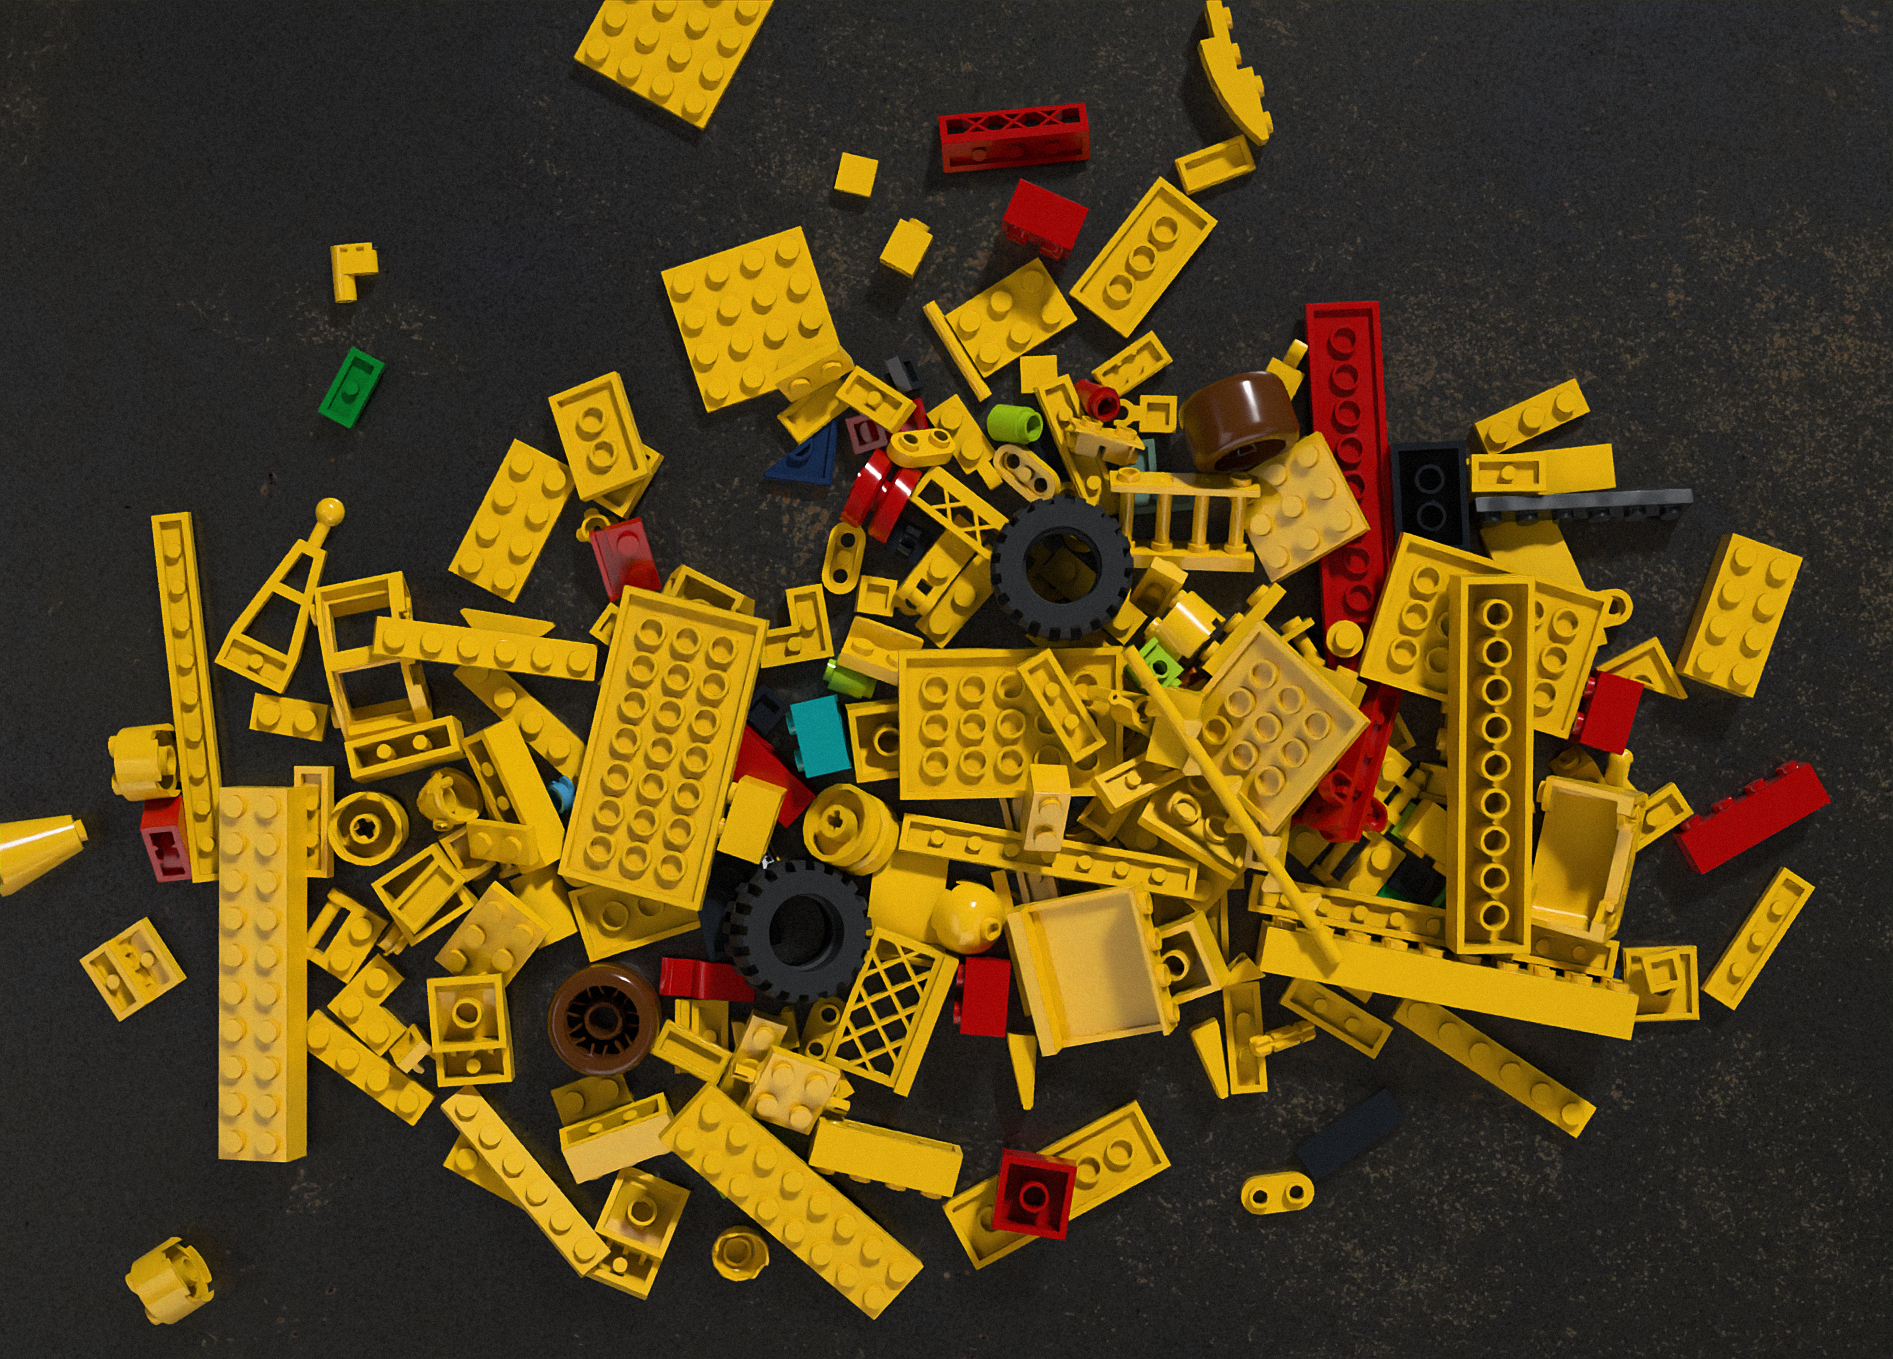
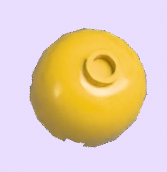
(968, 918)

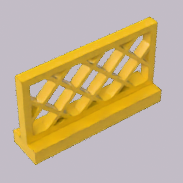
(922, 1021)

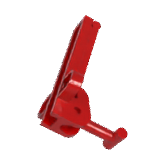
(1345, 796)

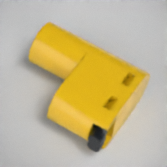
(352, 261)

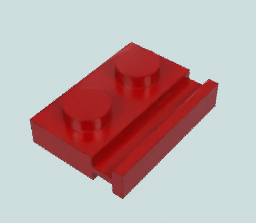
(625, 557)

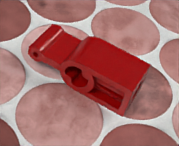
(704, 980)

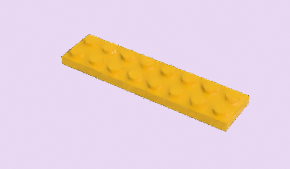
(790, 1200)

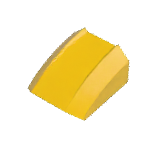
(697, 587)

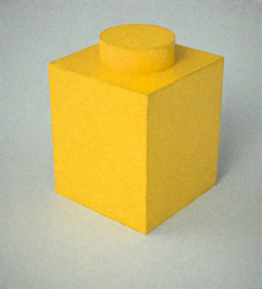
(907, 247)

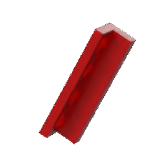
(1014, 143)

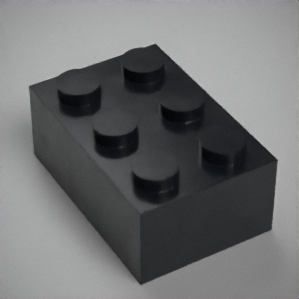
(1430, 492)

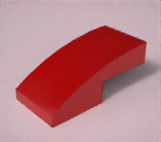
(868, 435)

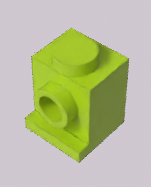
(1154, 654)

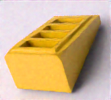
(1208, 1045)
(1023, 1056)

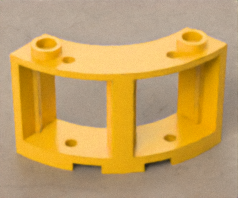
(357, 597)

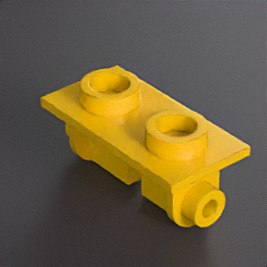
(1090, 434)

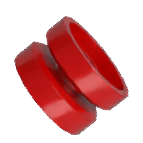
(877, 494)

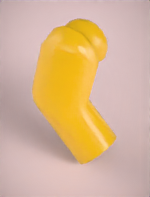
(1617, 770)

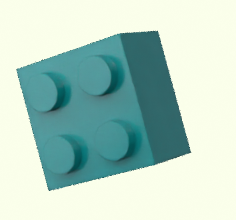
(820, 736)

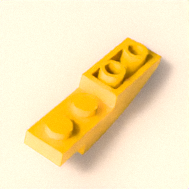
(1235, 89)

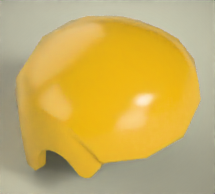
(740, 1253)

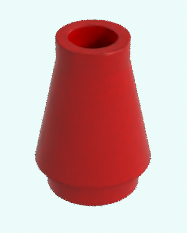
(1098, 400)

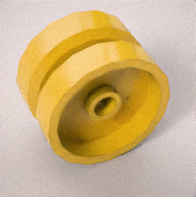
(850, 829)

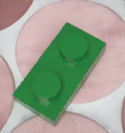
(352, 388)

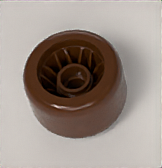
(1238, 423)
(586, 1042)

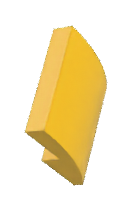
(133, 969)

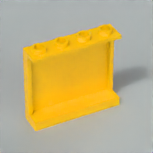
(1093, 967)

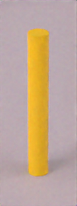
(957, 351)

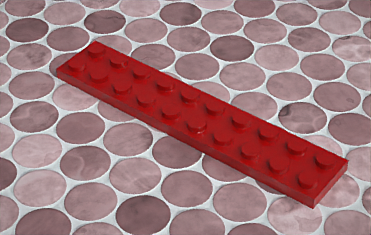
(1351, 415)

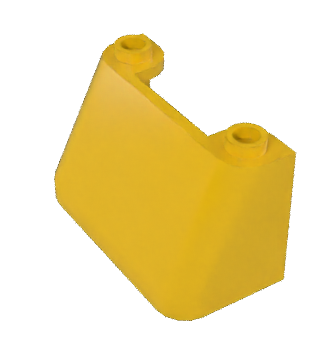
(1585, 856)

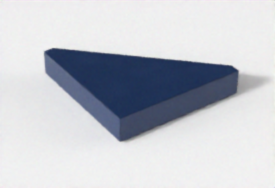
(810, 461)

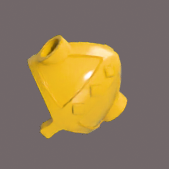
(450, 799)

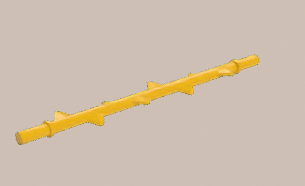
(1238, 821)

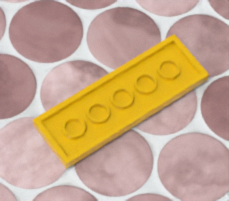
(1109, 1159)

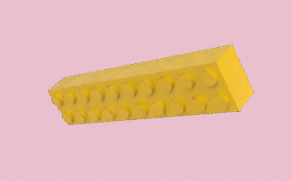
(1490, 763)
(262, 973)
(1450, 979)

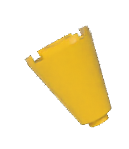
(35, 848)

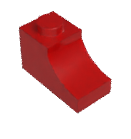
(166, 838)

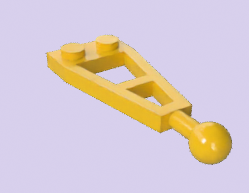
(263, 662)

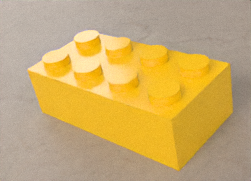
(1738, 615)

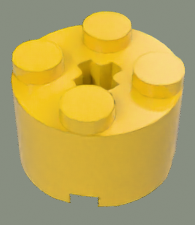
(1185, 628)
(145, 762)
(348, 820)
(170, 1281)

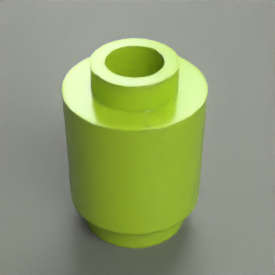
(1014, 424)
(848, 681)

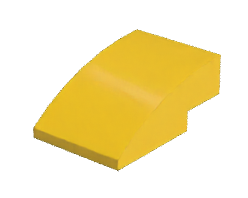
(906, 894)
(470, 1030)
(637, 1230)

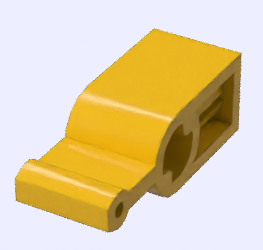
(1125, 708)

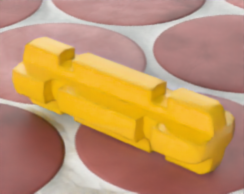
(1282, 1038)

